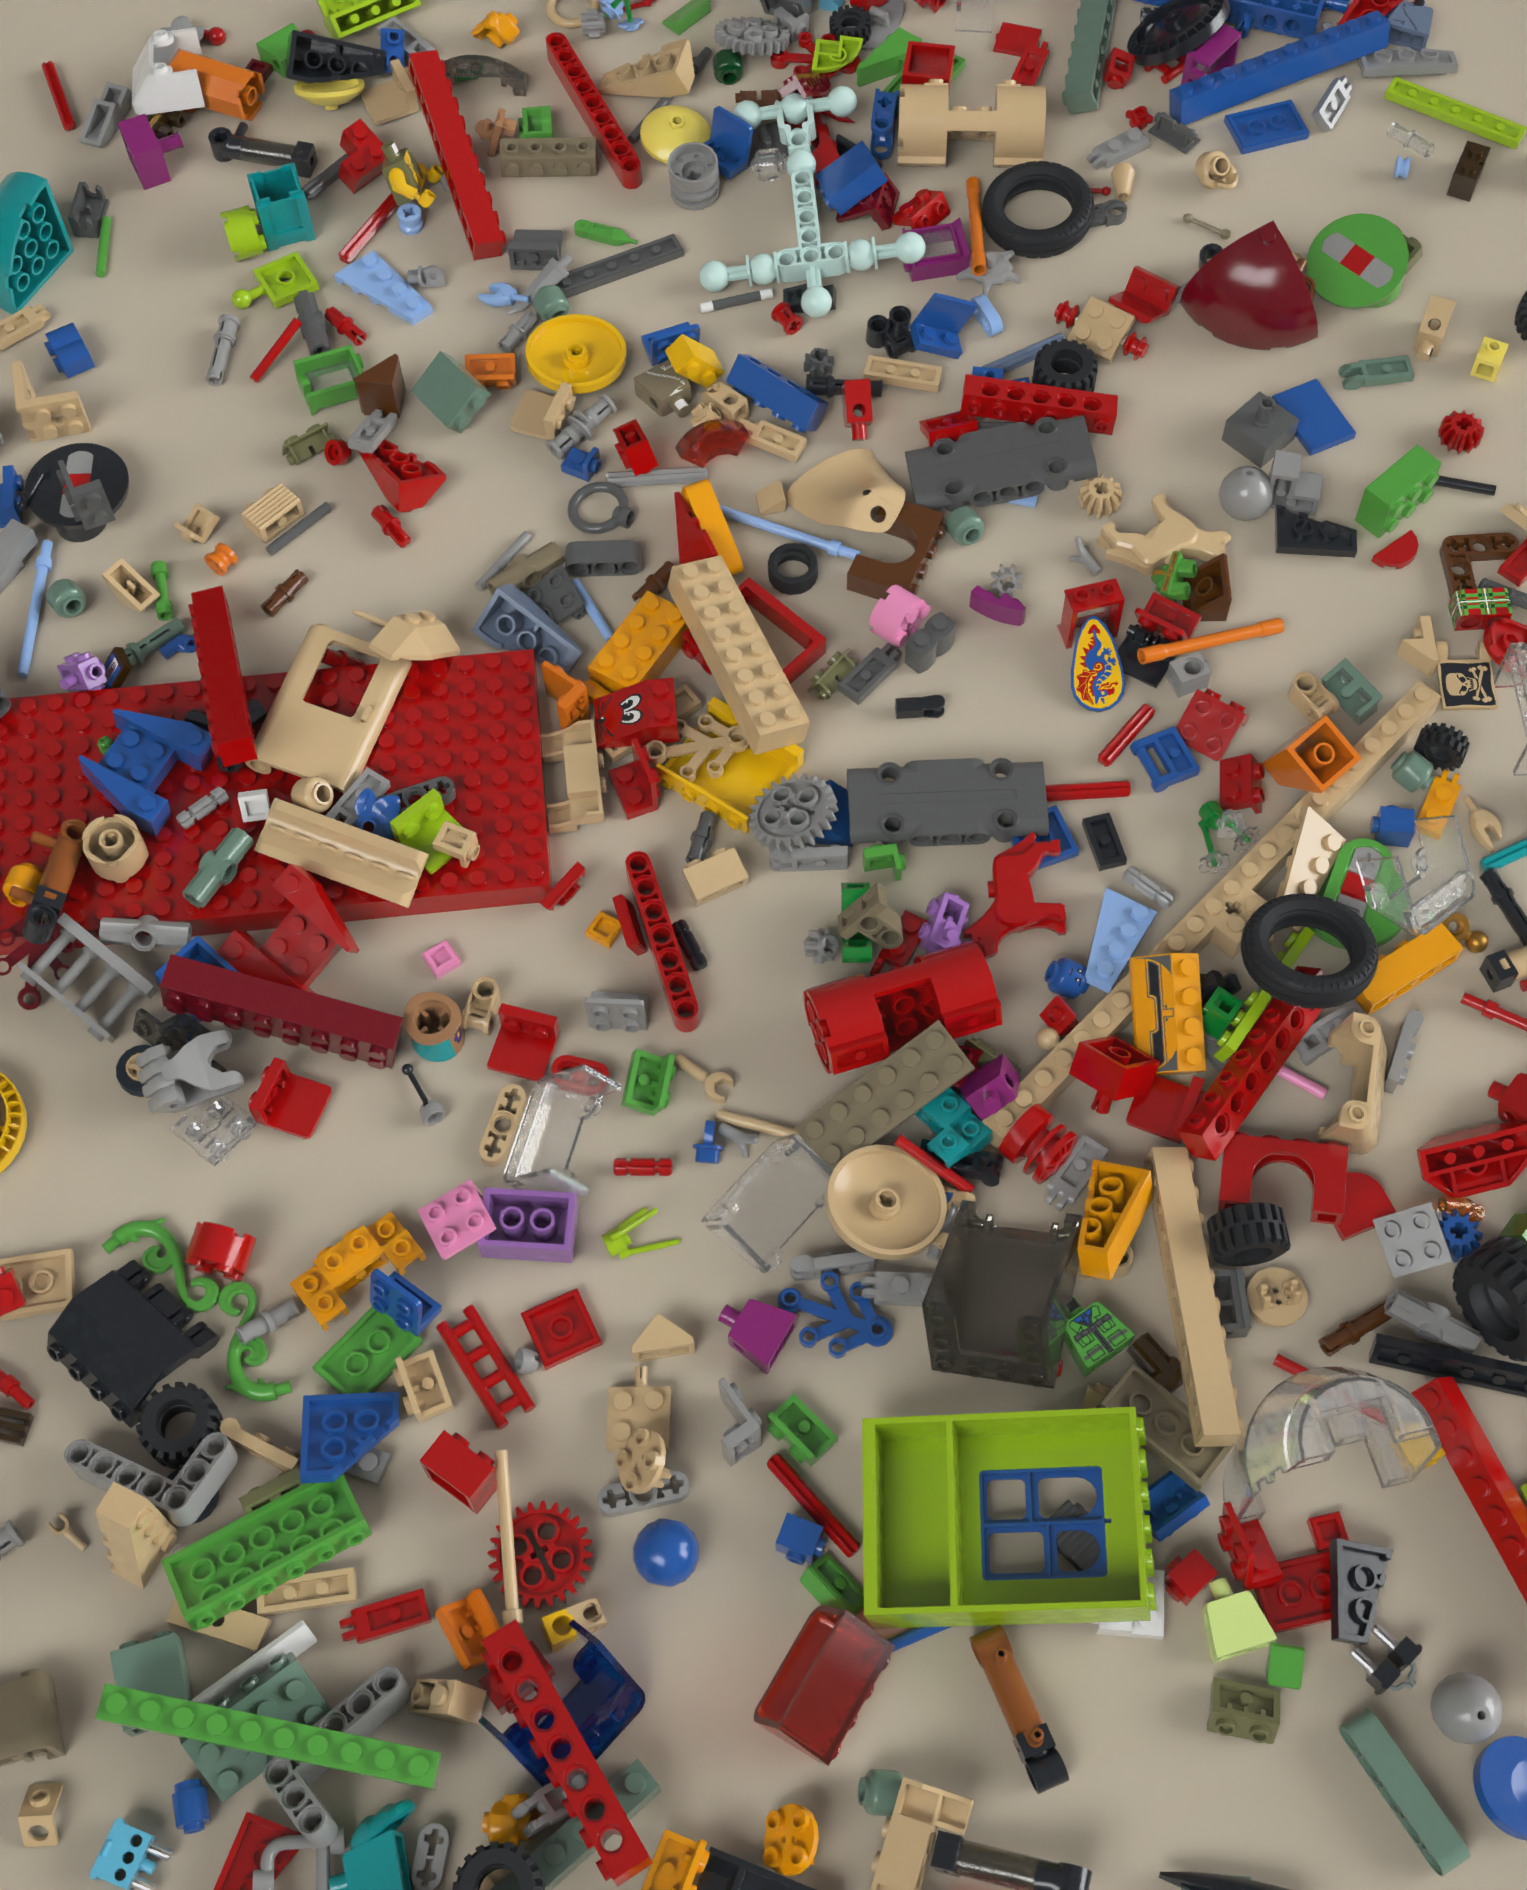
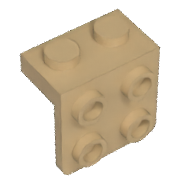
(391, 98)
(542, 413)

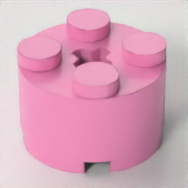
(898, 616)

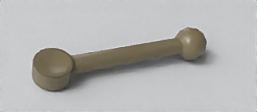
(1224, 234)

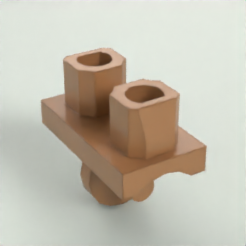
(492, 131)

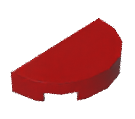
(1398, 553)
(565, 888)

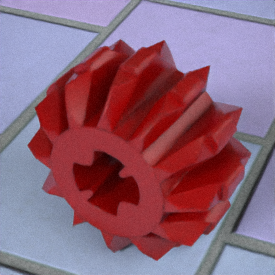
(1461, 432)

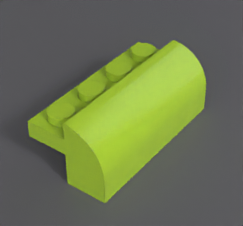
(350, 16)

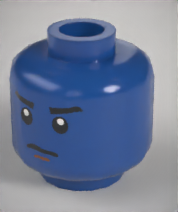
(1066, 978)

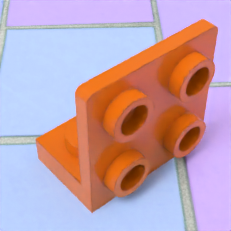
(569, 693)

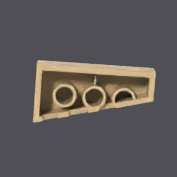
(134, 1533)

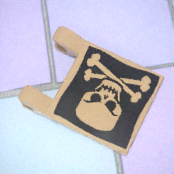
(1466, 682)

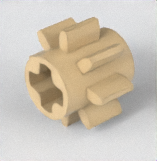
(704, 413)

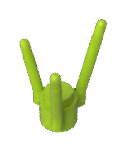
(617, 1239)

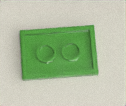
(366, 1354)

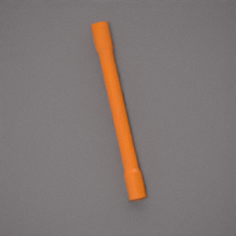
(978, 257)
(1162, 651)

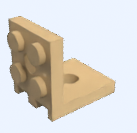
(39, 412)

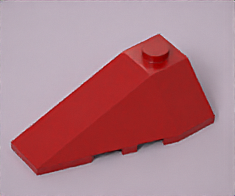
(402, 477)

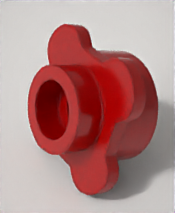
(1139, 117)

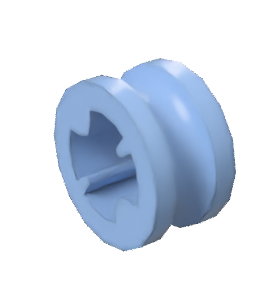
(1401, 167)

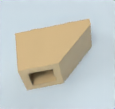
(447, 1700)

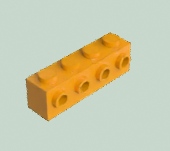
(1409, 966)

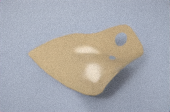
(835, 488)

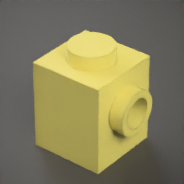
(1489, 359)

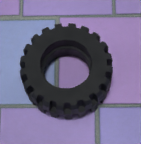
(1494, 1294)

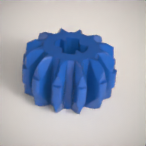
(1464, 1230)

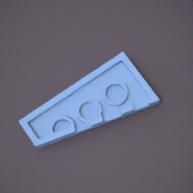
(384, 286)
(1117, 936)

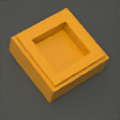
(604, 929)

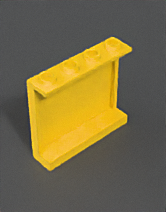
(742, 777)

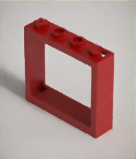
(784, 619)

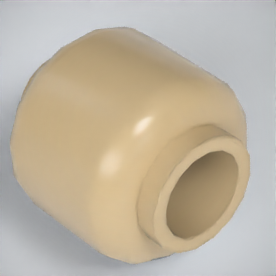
(312, 794)

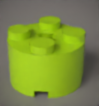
(243, 233)

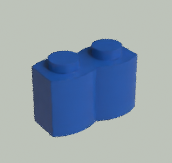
(69, 350)

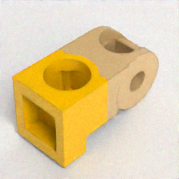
(557, 1627)

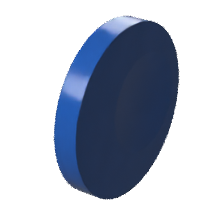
(1502, 1784)

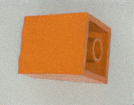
(1312, 758)

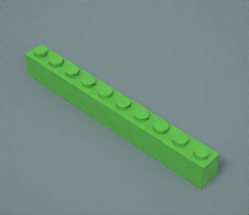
(269, 1736)

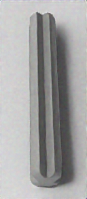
(658, 476)

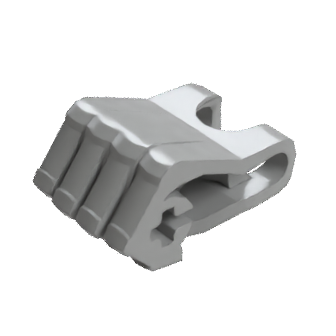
(185, 1076)

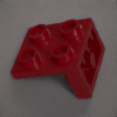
(879, 204)

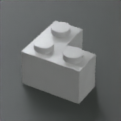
(1294, 488)

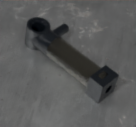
(236, 146)
(1003, 1867)

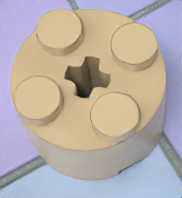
(114, 847)

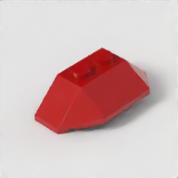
(1475, 1159)

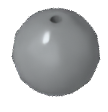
(1246, 493)
(1466, 1708)

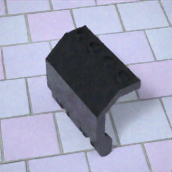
(126, 1339)

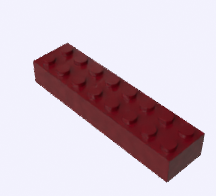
(280, 1012)

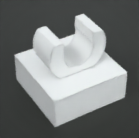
(254, 805)

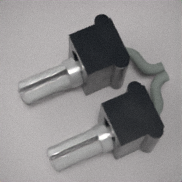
(1384, 1675)

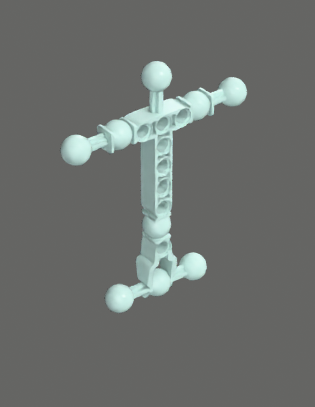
(812, 258)

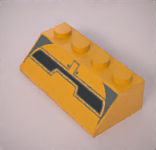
(1168, 1011)

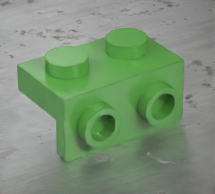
(648, 1082)
(800, 1430)

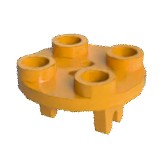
(790, 1839)

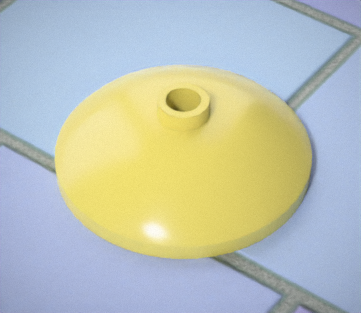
(329, 93)
(671, 127)

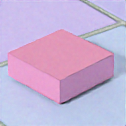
(441, 959)

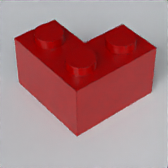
(364, 156)

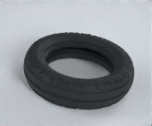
(1038, 176)
(1301, 988)

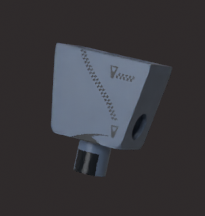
(1410, 24)

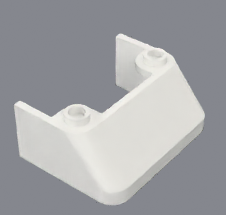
(156, 85)

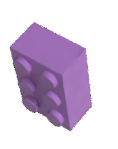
(530, 1225)

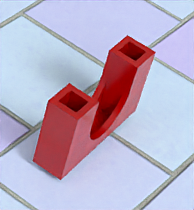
(1321, 1162)

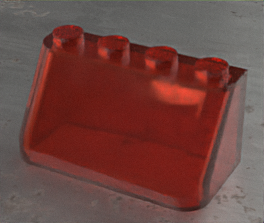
(823, 1682)

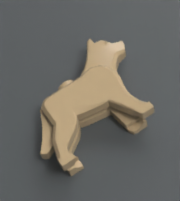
(1155, 548)

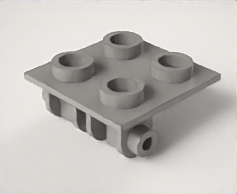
(1413, 1239)

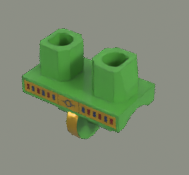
(1171, 577)

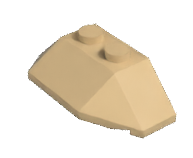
(414, 638)

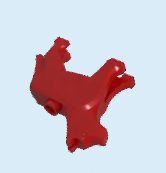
(1014, 899)

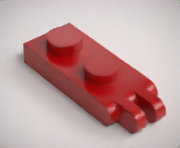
(1031, 64)
(387, 1617)

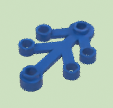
(839, 1318)

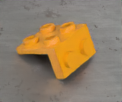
(676, 1863)

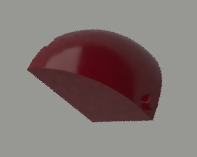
(1253, 294)

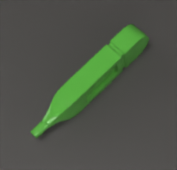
(601, 233)

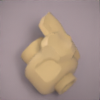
(1216, 171)

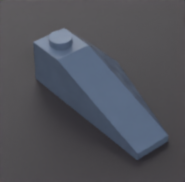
(518, 623)

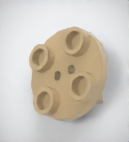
(1263, 1300)
(643, 1462)

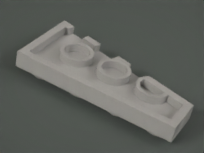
(1407, 62)

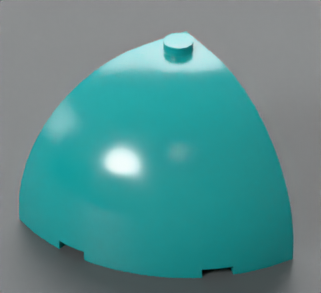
(30, 238)

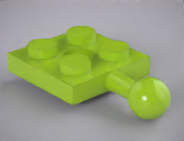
(270, 277)

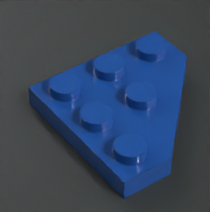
(342, 1430)

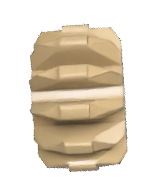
(1100, 496)

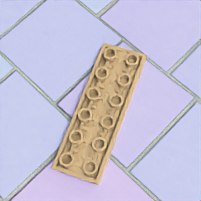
(341, 852)

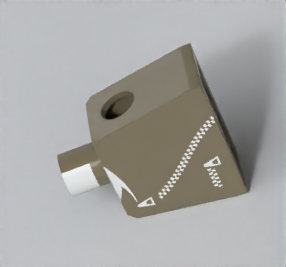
(664, 390)

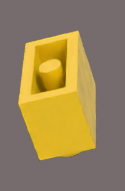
(694, 361)

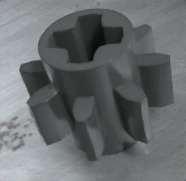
(819, 363)

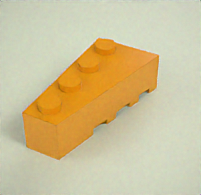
(1112, 1215)

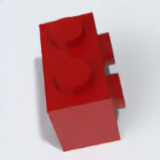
(634, 448)

